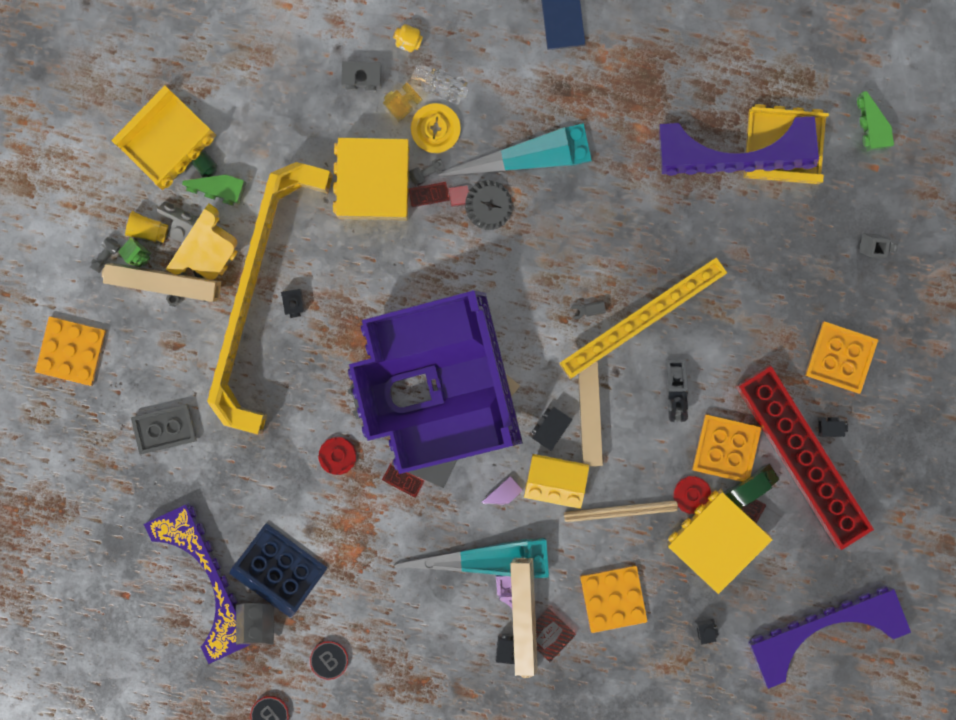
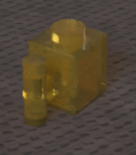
(398, 104)

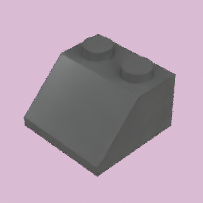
(254, 624)

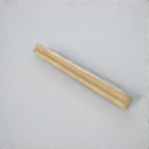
(620, 511)

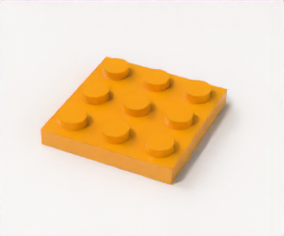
(70, 351)
(841, 357)
(726, 448)
(613, 599)

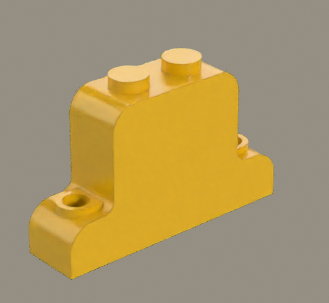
(205, 247)

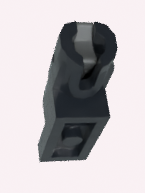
(677, 390)

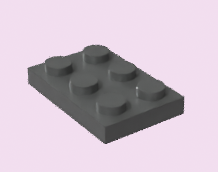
(163, 429)

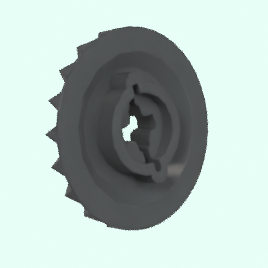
(479, 213)

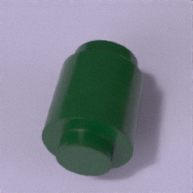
(205, 164)

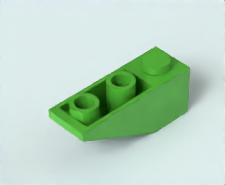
(875, 125)
(221, 186)
(135, 253)

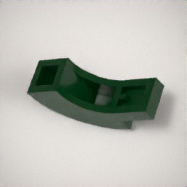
(753, 486)

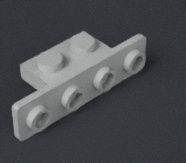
(182, 220)

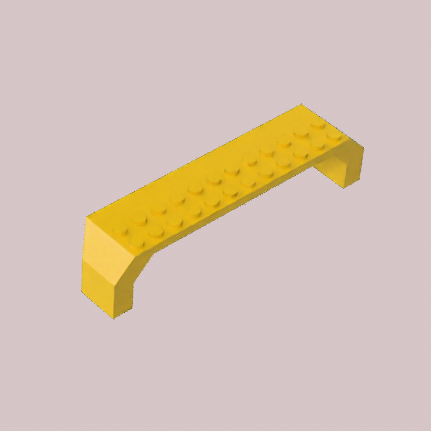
(279, 184)

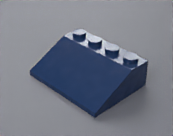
(278, 570)

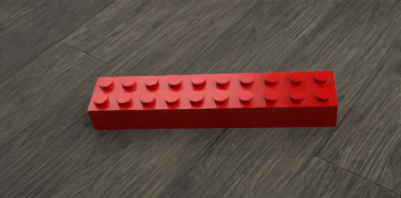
(804, 457)

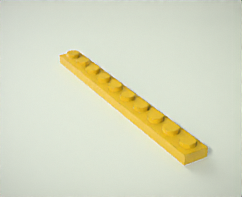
(643, 318)

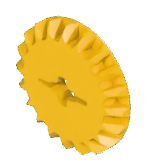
(447, 121)

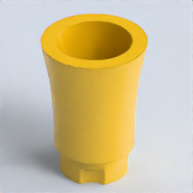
(146, 228)

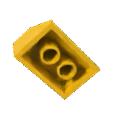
(556, 481)

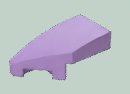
(504, 493)
(504, 589)

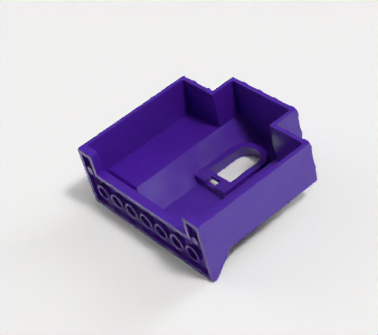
(457, 348)

